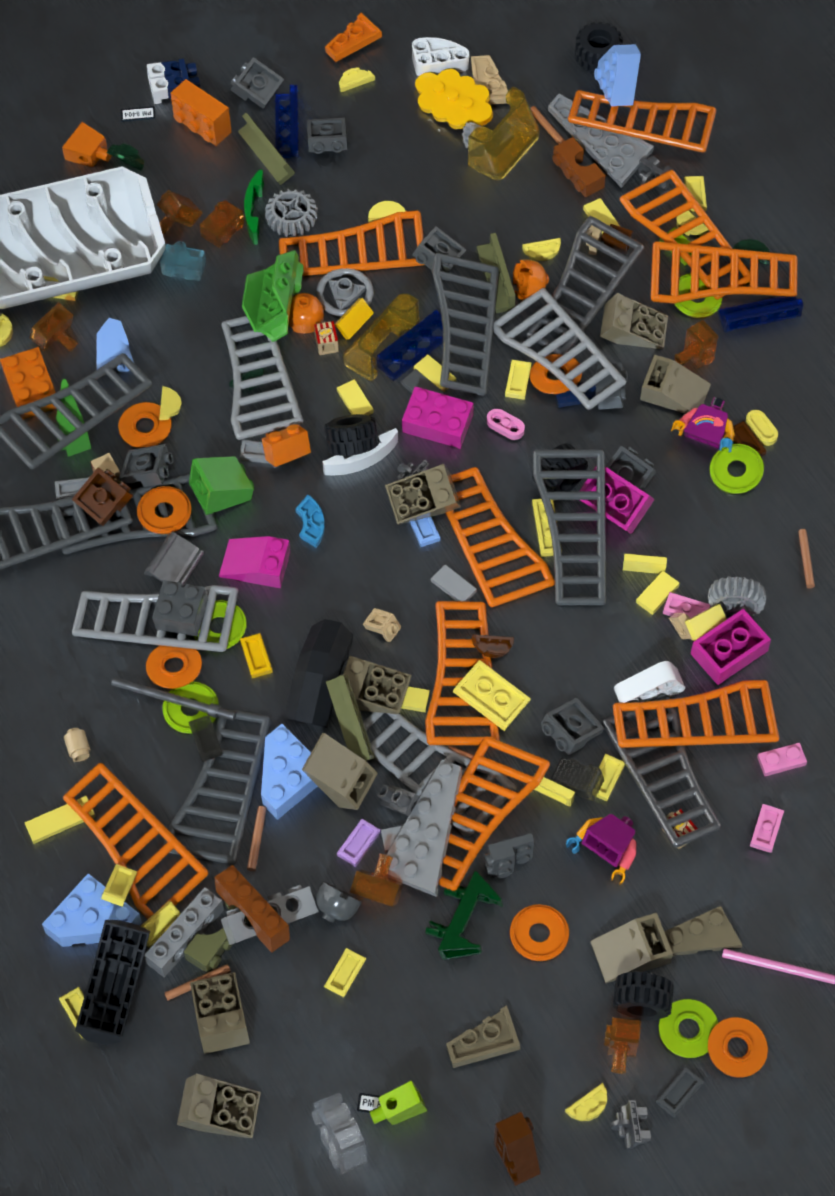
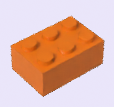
(201, 112)
(28, 379)

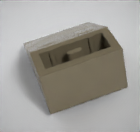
(633, 323)
(673, 386)
(423, 495)
(376, 686)
(339, 773)
(632, 948)
(219, 1013)
(218, 1107)

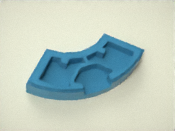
(313, 521)

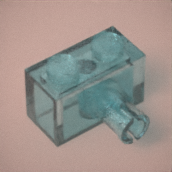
(183, 262)

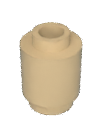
(77, 744)

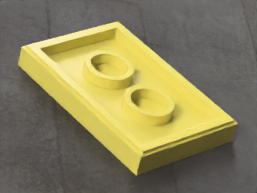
(491, 695)

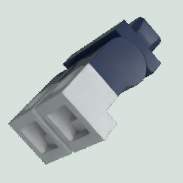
(168, 75)

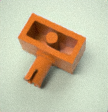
(286, 445)

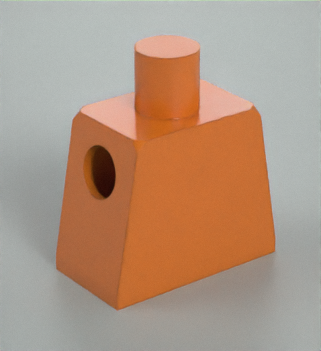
(86, 146)

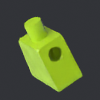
(408, 1103)

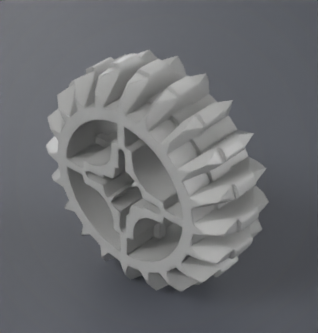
(289, 206)
(737, 594)

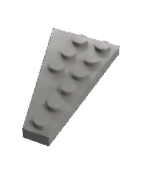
(612, 151)
(426, 833)

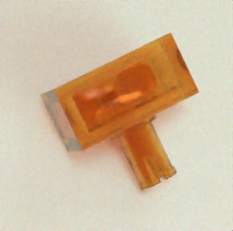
(177, 209)
(222, 223)
(53, 327)
(699, 345)
(377, 884)
(622, 1042)

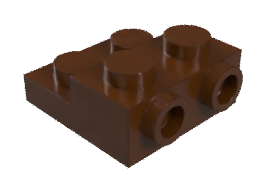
(102, 495)

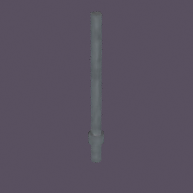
(212, 710)

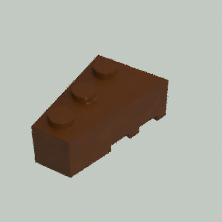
(516, 1147)

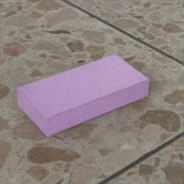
(358, 842)

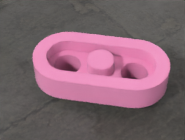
(506, 424)

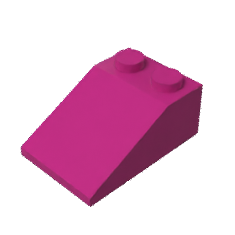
(256, 560)

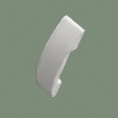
(339, 466)

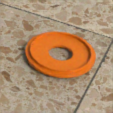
(541, 382)
(139, 439)
(164, 494)
(171, 680)
(539, 950)
(751, 1034)

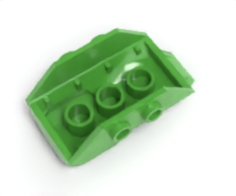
(270, 295)

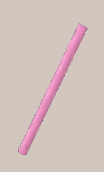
(778, 966)

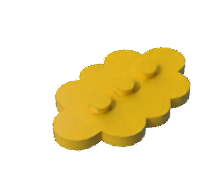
(454, 98)

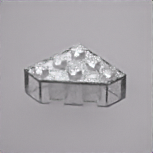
(340, 1133)

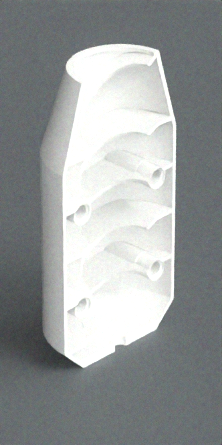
(79, 232)

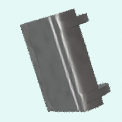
(174, 560)

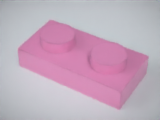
(680, 604)
(782, 759)
(766, 828)

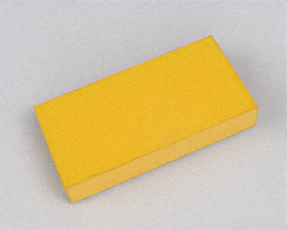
(354, 318)
(256, 655)

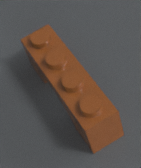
(265, 920)

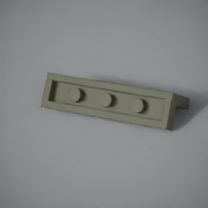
(265, 150)
(492, 255)
(349, 717)

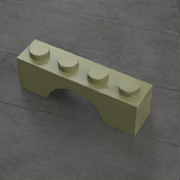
(206, 950)

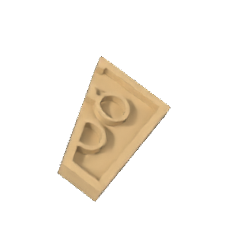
(486, 74)

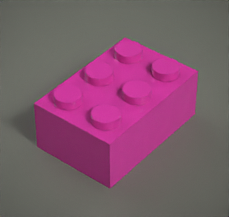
(437, 417)
(623, 501)
(730, 646)

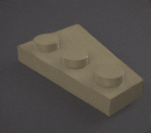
(703, 933)
(489, 1039)

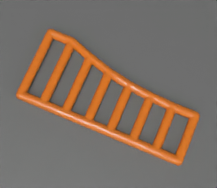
(646, 134)
(703, 218)
(359, 230)
(715, 252)
(499, 519)
(444, 662)
(709, 738)
(515, 798)
(157, 828)

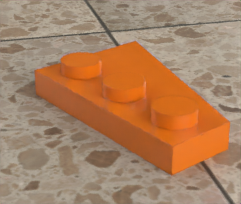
(355, 37)

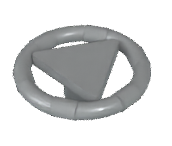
(344, 290)

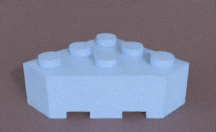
(618, 74)
(283, 778)
(83, 915)

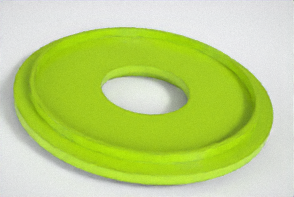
(693, 309)
(741, 484)
(237, 628)
(173, 712)
(679, 1044)

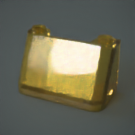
(499, 150)
(396, 317)

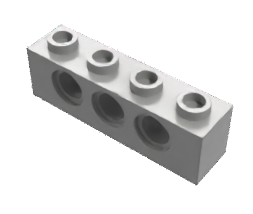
(302, 903)
(193, 920)

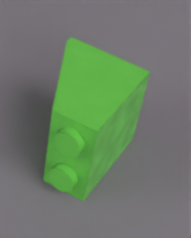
(220, 483)

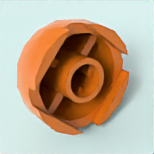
(529, 277)
(305, 312)

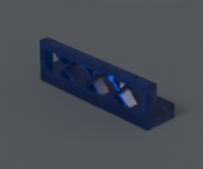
(293, 122)
(760, 312)
(406, 344)

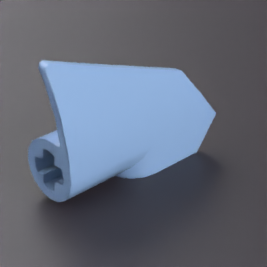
(111, 343)

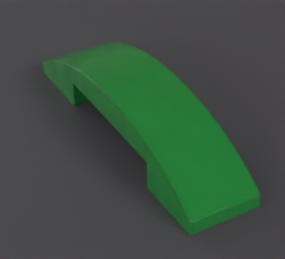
(254, 189)

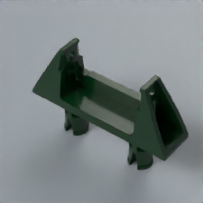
(452, 944)

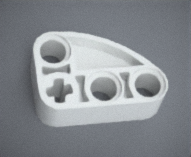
(438, 55)
(651, 683)

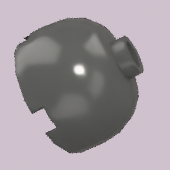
(336, 903)

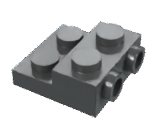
(256, 82)
(326, 135)
(435, 243)
(146, 465)
(631, 468)
(571, 726)
(504, 855)

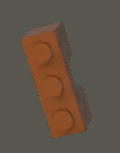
(585, 178)

